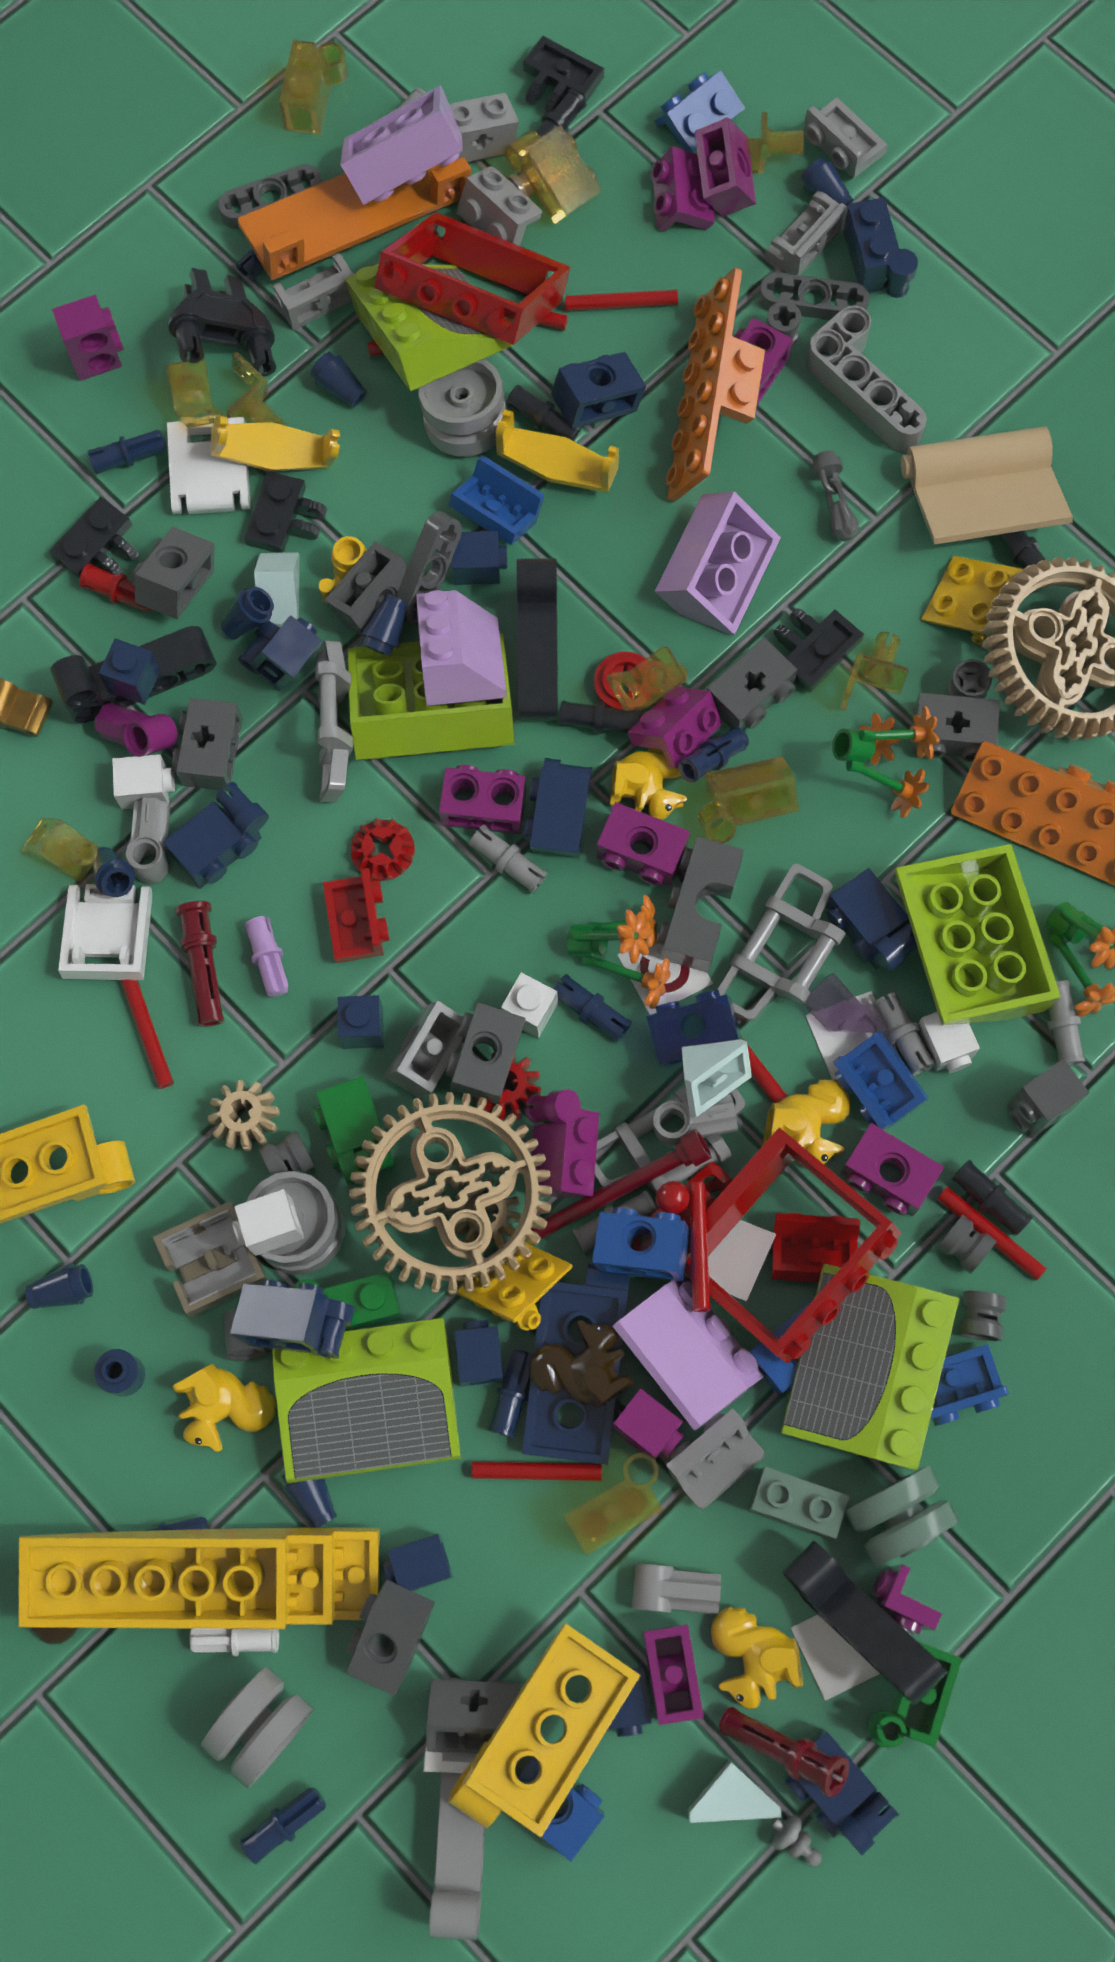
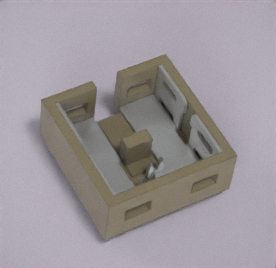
(208, 1260)

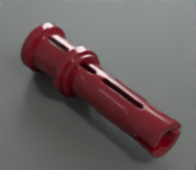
(199, 945)
(799, 1757)

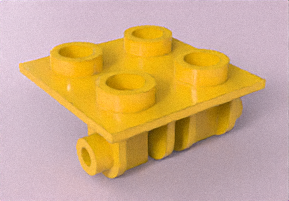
(966, 595)
(520, 1290)

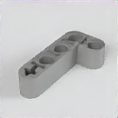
(901, 419)
(458, 1865)

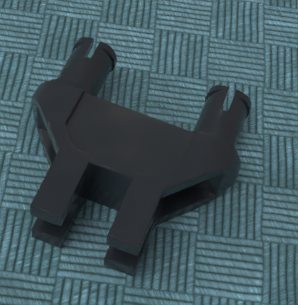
(221, 320)

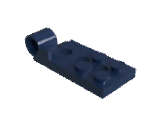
(602, 1302)

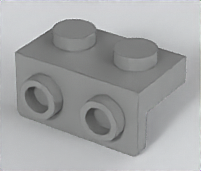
(843, 137)
(496, 206)
(715, 1459)

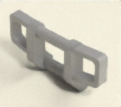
(335, 742)
(777, 909)
(628, 1137)

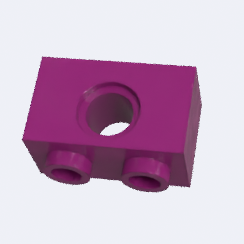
(725, 167)
(630, 826)
(916, 1171)
(673, 1674)

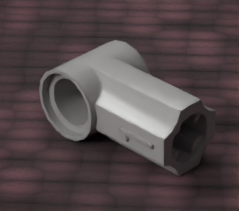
(148, 832)
(714, 1121)
(667, 1589)

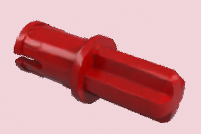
(110, 585)

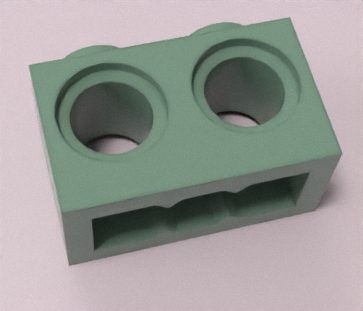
(798, 1503)

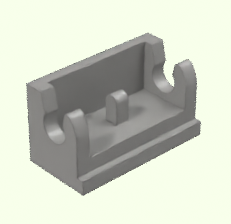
(808, 234)
(315, 295)

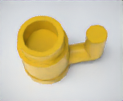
(343, 556)

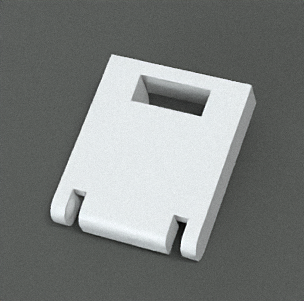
(202, 478)
(105, 929)

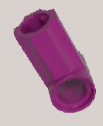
(136, 730)

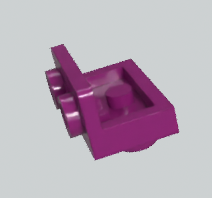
(680, 191)
(677, 724)
(904, 1610)

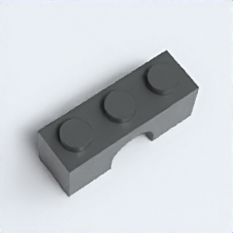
(709, 870)

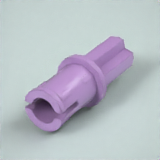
(267, 955)

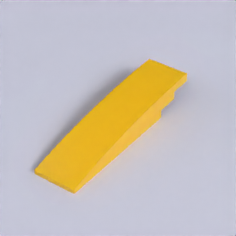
(197, 1578)

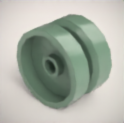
(904, 1521)

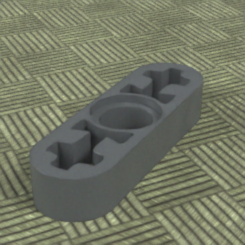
(277, 182)
(804, 284)
(438, 533)

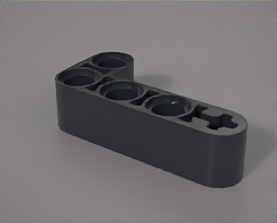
(537, 639)
(179, 655)
(863, 1623)

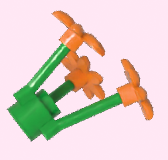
(872, 743)
(1072, 927)
(593, 939)

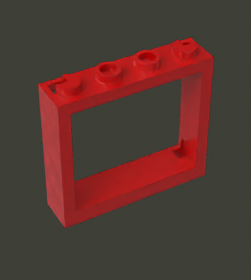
(405, 277)
(743, 1194)

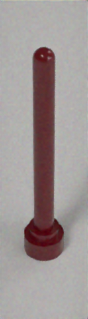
(689, 1151)

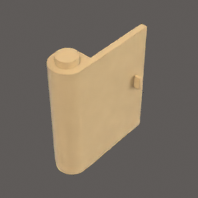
(986, 485)

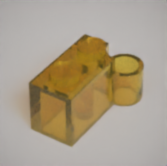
(308, 84)
(554, 171)
(746, 796)
(615, 1510)

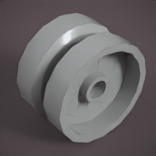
(464, 409)
(319, 1219)
(256, 1726)

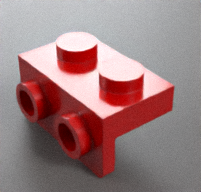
(354, 917)
(809, 1242)

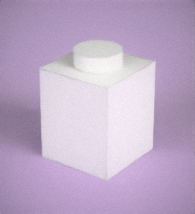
(141, 778)
(533, 1001)
(948, 1044)
(267, 1223)

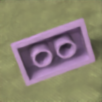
(401, 146)
(718, 562)
(459, 649)
(688, 1353)

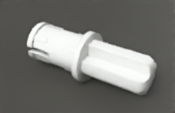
(234, 1640)

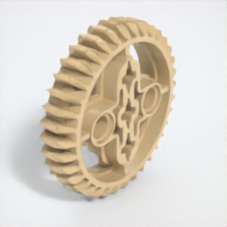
(1069, 647)
(496, 1162)

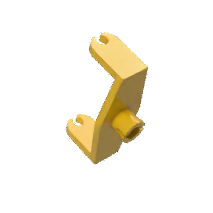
(273, 446)
(555, 457)

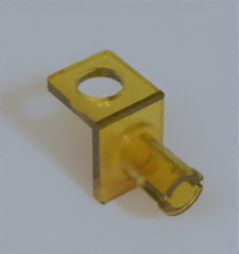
(773, 143)
(191, 393)
(251, 403)
(878, 668)
(648, 680)
(62, 847)

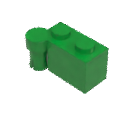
(350, 1118)
(919, 1721)

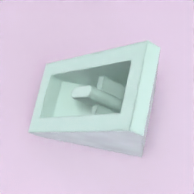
(280, 579)
(714, 1072)
(732, 1797)

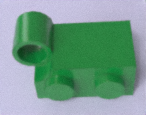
(371, 1296)

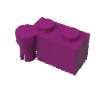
(566, 1143)

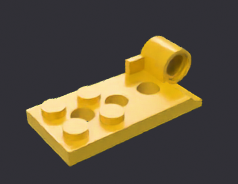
(87, 1172)
(491, 1780)

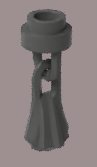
(843, 521)

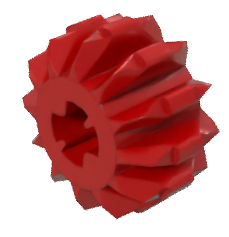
(522, 1091)

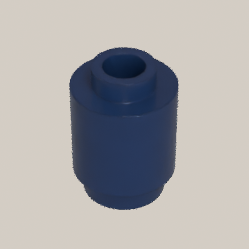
(130, 1379)

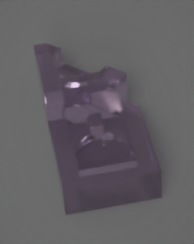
(840, 1010)

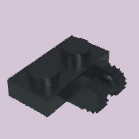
(561, 69)
(276, 514)
(93, 537)
(821, 649)

